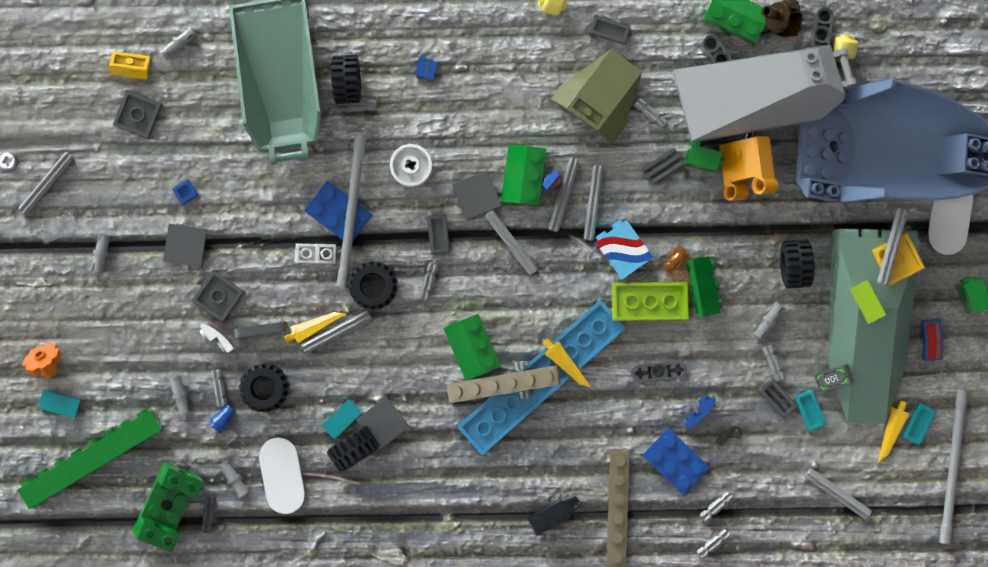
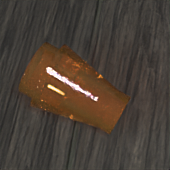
(676, 258)

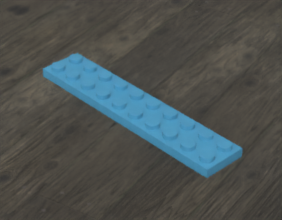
(503, 412)

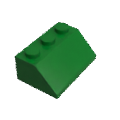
(736, 18)
(523, 175)
(703, 286)
(472, 347)

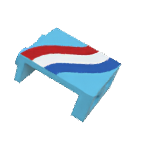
(623, 248)

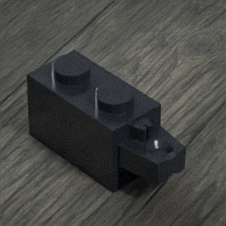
(553, 514)

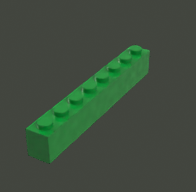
(90, 459)

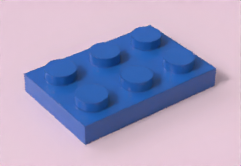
(330, 210)
(676, 461)

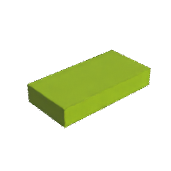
(867, 302)

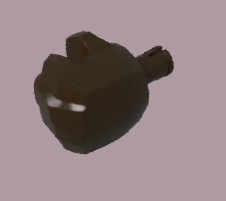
(783, 18)

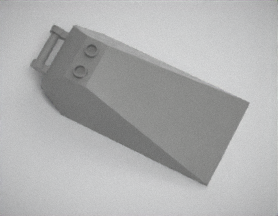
(762, 91)

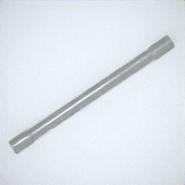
(358, 149)
(946, 527)

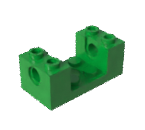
(703, 158)
(973, 294)
(159, 525)

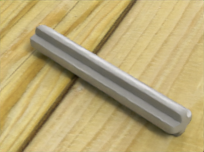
(46, 183)
(563, 194)
(593, 203)
(511, 243)
(892, 246)
(336, 331)
(838, 493)

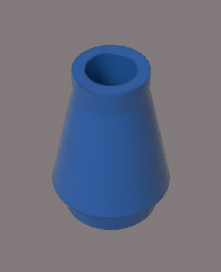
(222, 419)

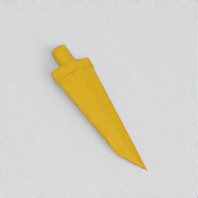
(304, 330)
(562, 359)
(894, 426)

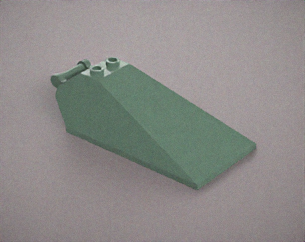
(276, 76)

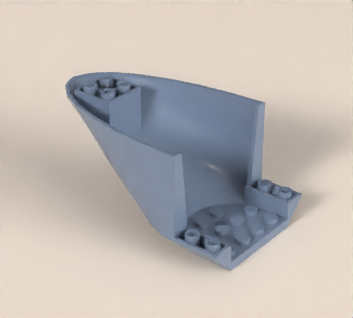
(893, 147)

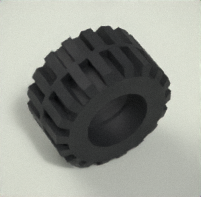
(346, 79)
(797, 263)
(357, 278)
(248, 394)
(353, 448)

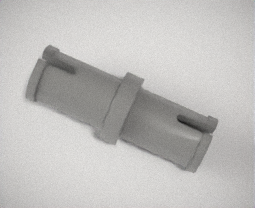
(178, 43)
(100, 252)
(769, 321)
(179, 394)
(233, 479)

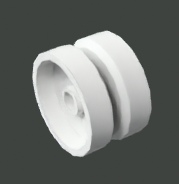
(411, 154)

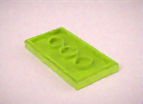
(650, 301)

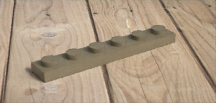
(503, 384)
(617, 508)

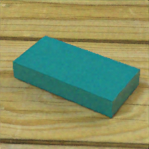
(59, 403)
(810, 410)
(341, 419)
(919, 423)

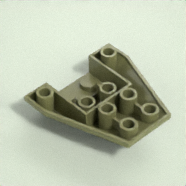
(601, 94)

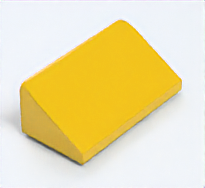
(129, 65)

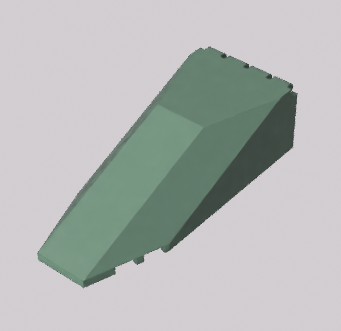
(873, 350)

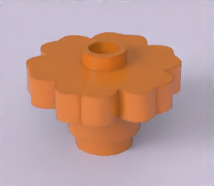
(43, 360)

